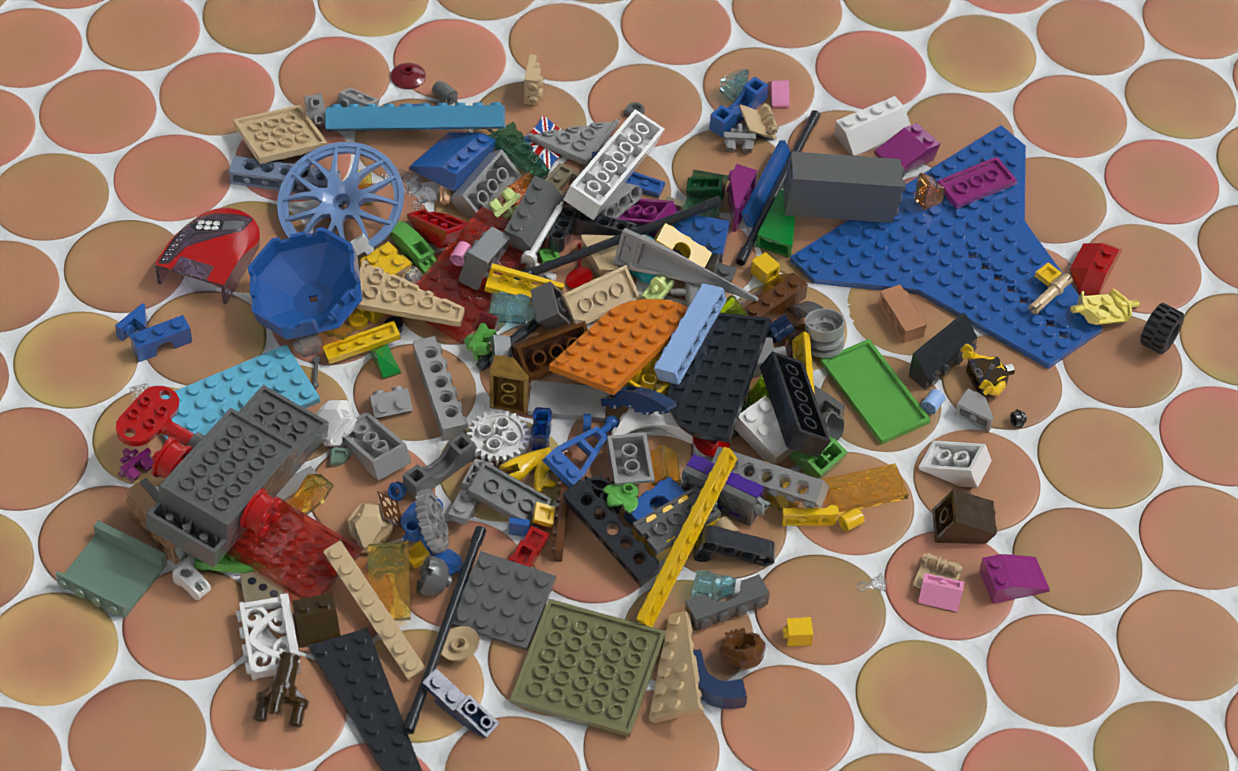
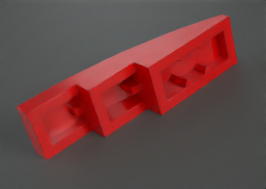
(530, 547)

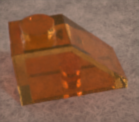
(928, 191)

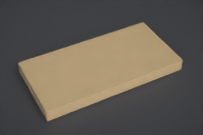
(600, 295)

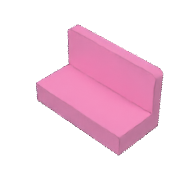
(941, 592)

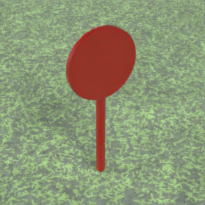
(579, 275)

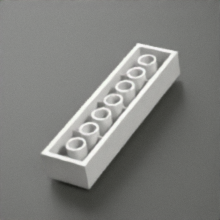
(613, 164)

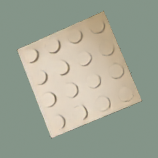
(279, 134)

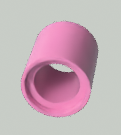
(458, 253)

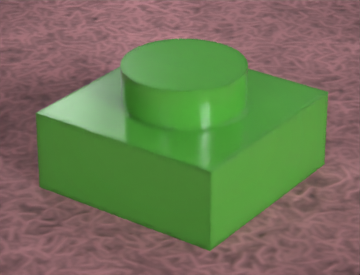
(546, 255)

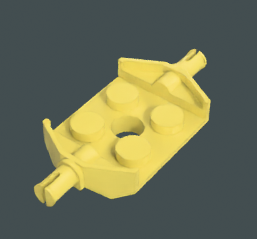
(1105, 308)

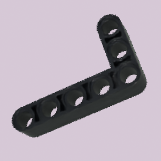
(574, 221)

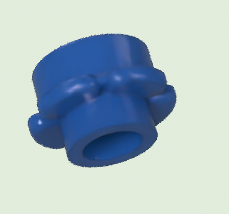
(392, 490)

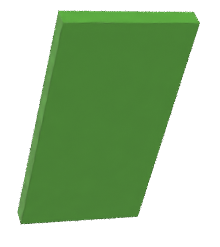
(875, 392)

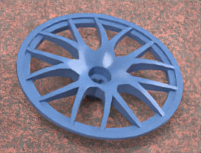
(341, 193)

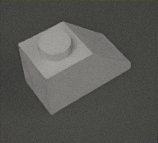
(975, 409)

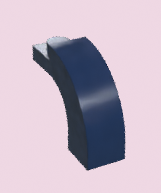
(718, 692)

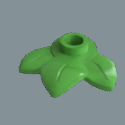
(622, 495)

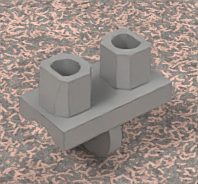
(315, 109)
(740, 137)

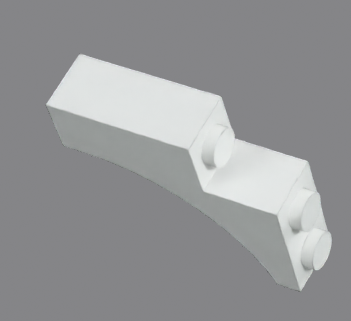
(652, 424)

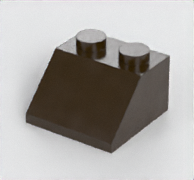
(315, 619)

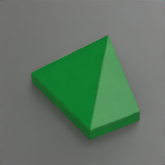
(385, 361)

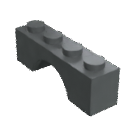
(455, 456)
(706, 611)

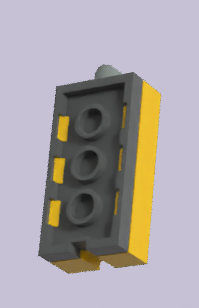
(663, 525)

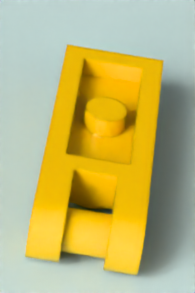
(810, 517)

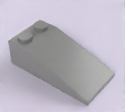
(377, 447)

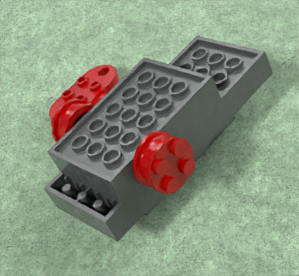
(222, 479)

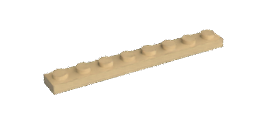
(374, 610)

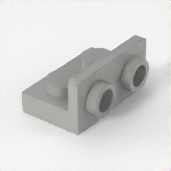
(353, 96)

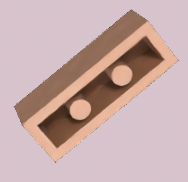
(902, 313)

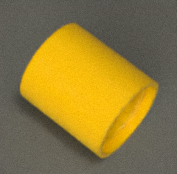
(851, 519)

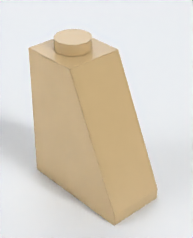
(602, 261)

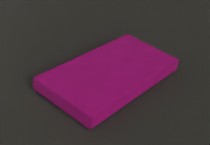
(977, 182)

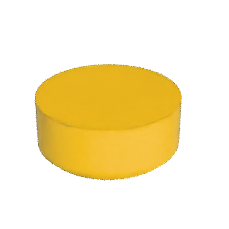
(358, 320)

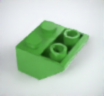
(824, 464)

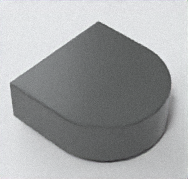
(633, 106)

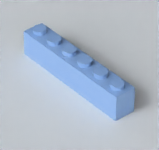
(690, 334)

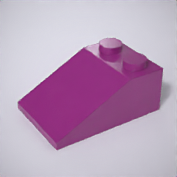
(910, 145)
(740, 188)
(647, 211)
(1012, 577)

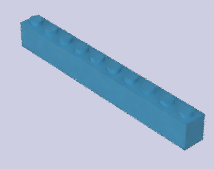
(415, 117)

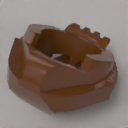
(737, 653)

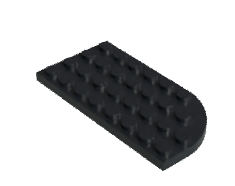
(719, 377)

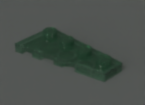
(519, 151)

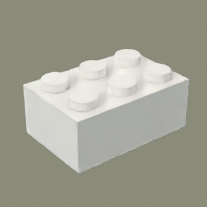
(762, 432)

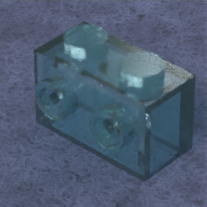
(511, 307)

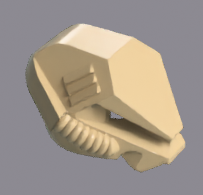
(368, 525)

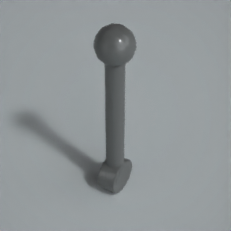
(316, 360)

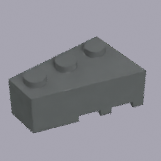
(481, 256)

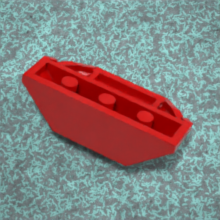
(437, 227)
(1093, 266)

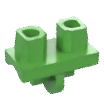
(479, 341)

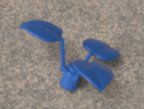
(413, 533)

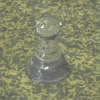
(427, 195)
(876, 583)

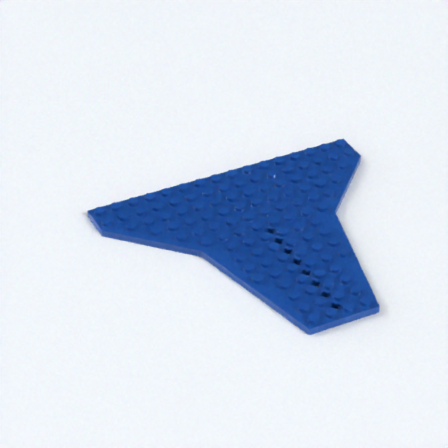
(931, 253)

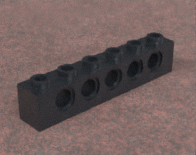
(639, 572)

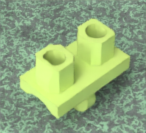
(511, 198)
(658, 288)

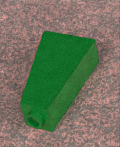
(777, 229)

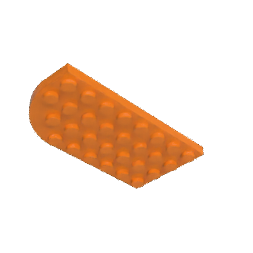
(620, 344)

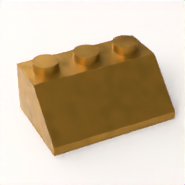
(508, 385)

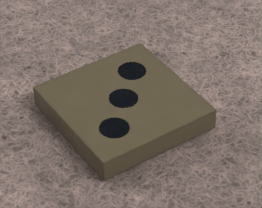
(258, 587)

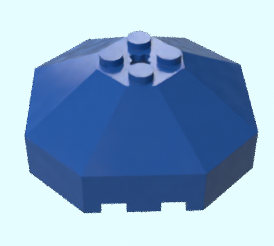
(300, 268)

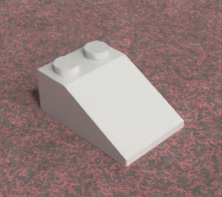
(957, 462)

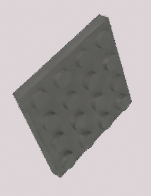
(504, 600)

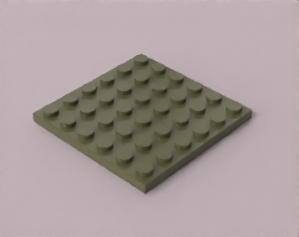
(588, 667)

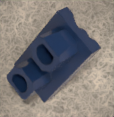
(780, 328)

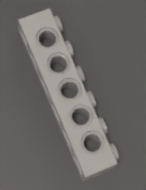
(439, 388)
(816, 488)

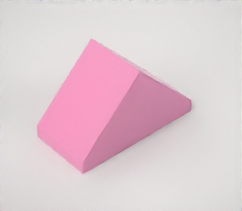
(779, 93)

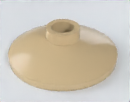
(461, 644)

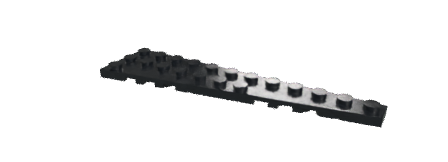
(363, 689)

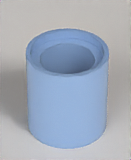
(933, 401)

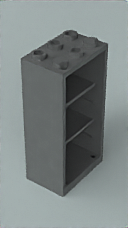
(843, 187)

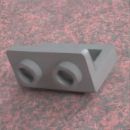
(390, 402)

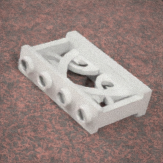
(281, 614)

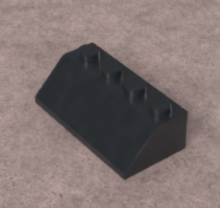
(942, 352)

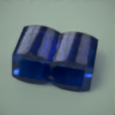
(541, 428)

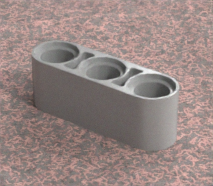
(622, 200)

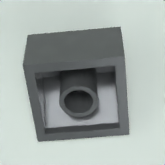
(549, 306)

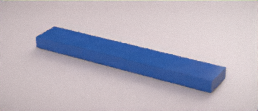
(766, 183)

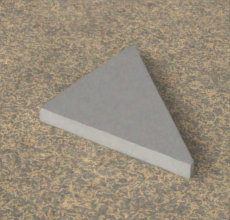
(576, 141)

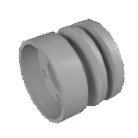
(826, 332)

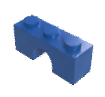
(146, 341)
(656, 497)

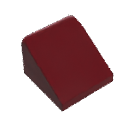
(491, 321)

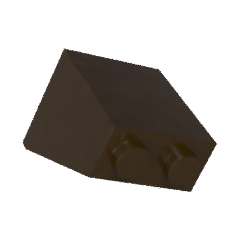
(964, 519)

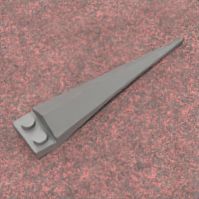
(651, 257)

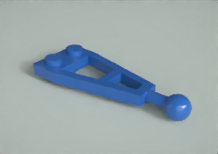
(564, 467)

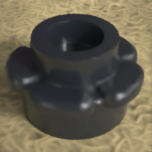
(1018, 418)

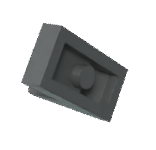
(722, 270)
(828, 403)

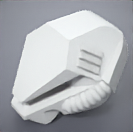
(340, 418)

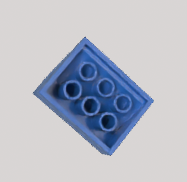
(454, 158)

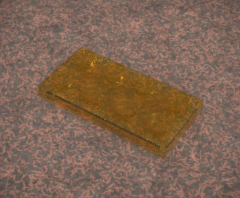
(866, 488)
(391, 577)

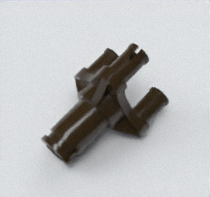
(282, 691)

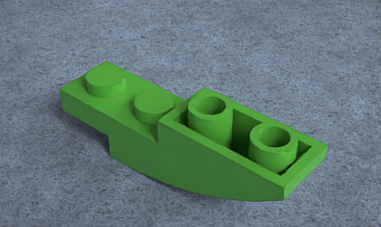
(413, 245)

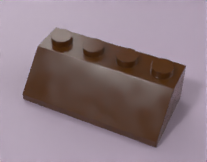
(776, 296)
(542, 349)

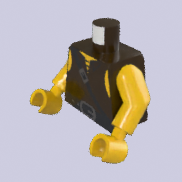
(986, 372)

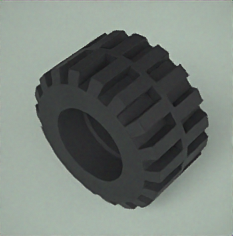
(1162, 328)

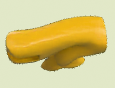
(526, 463)

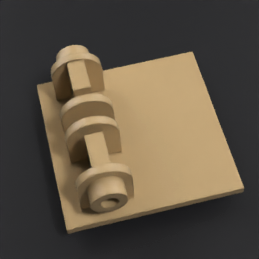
(760, 121)
(938, 567)

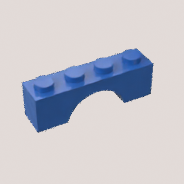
(751, 96)

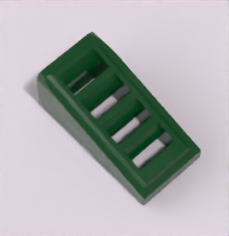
(717, 186)

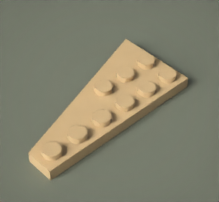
(403, 298)
(677, 677)

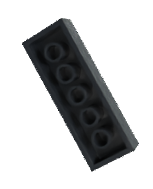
(794, 404)

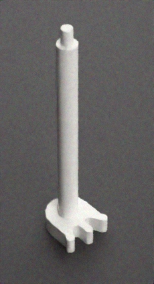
(530, 256)

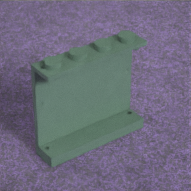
(113, 570)

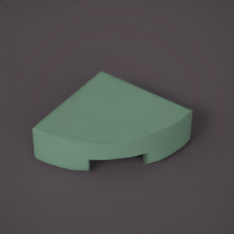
(339, 456)

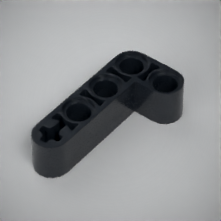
(734, 545)

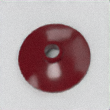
(408, 76)

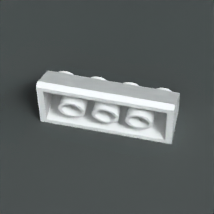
(871, 126)

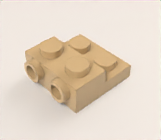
(533, 82)

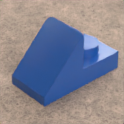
(134, 321)

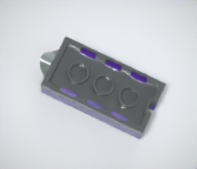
(739, 497)

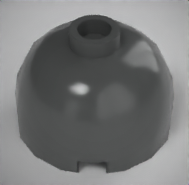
(433, 577)

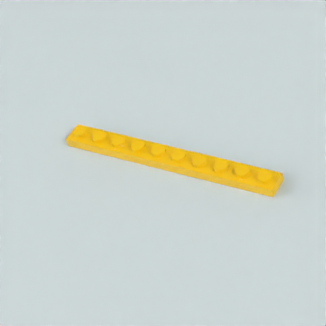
(684, 543)

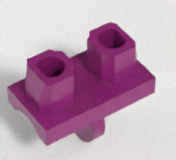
(129, 468)

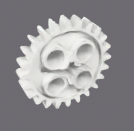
(494, 436)

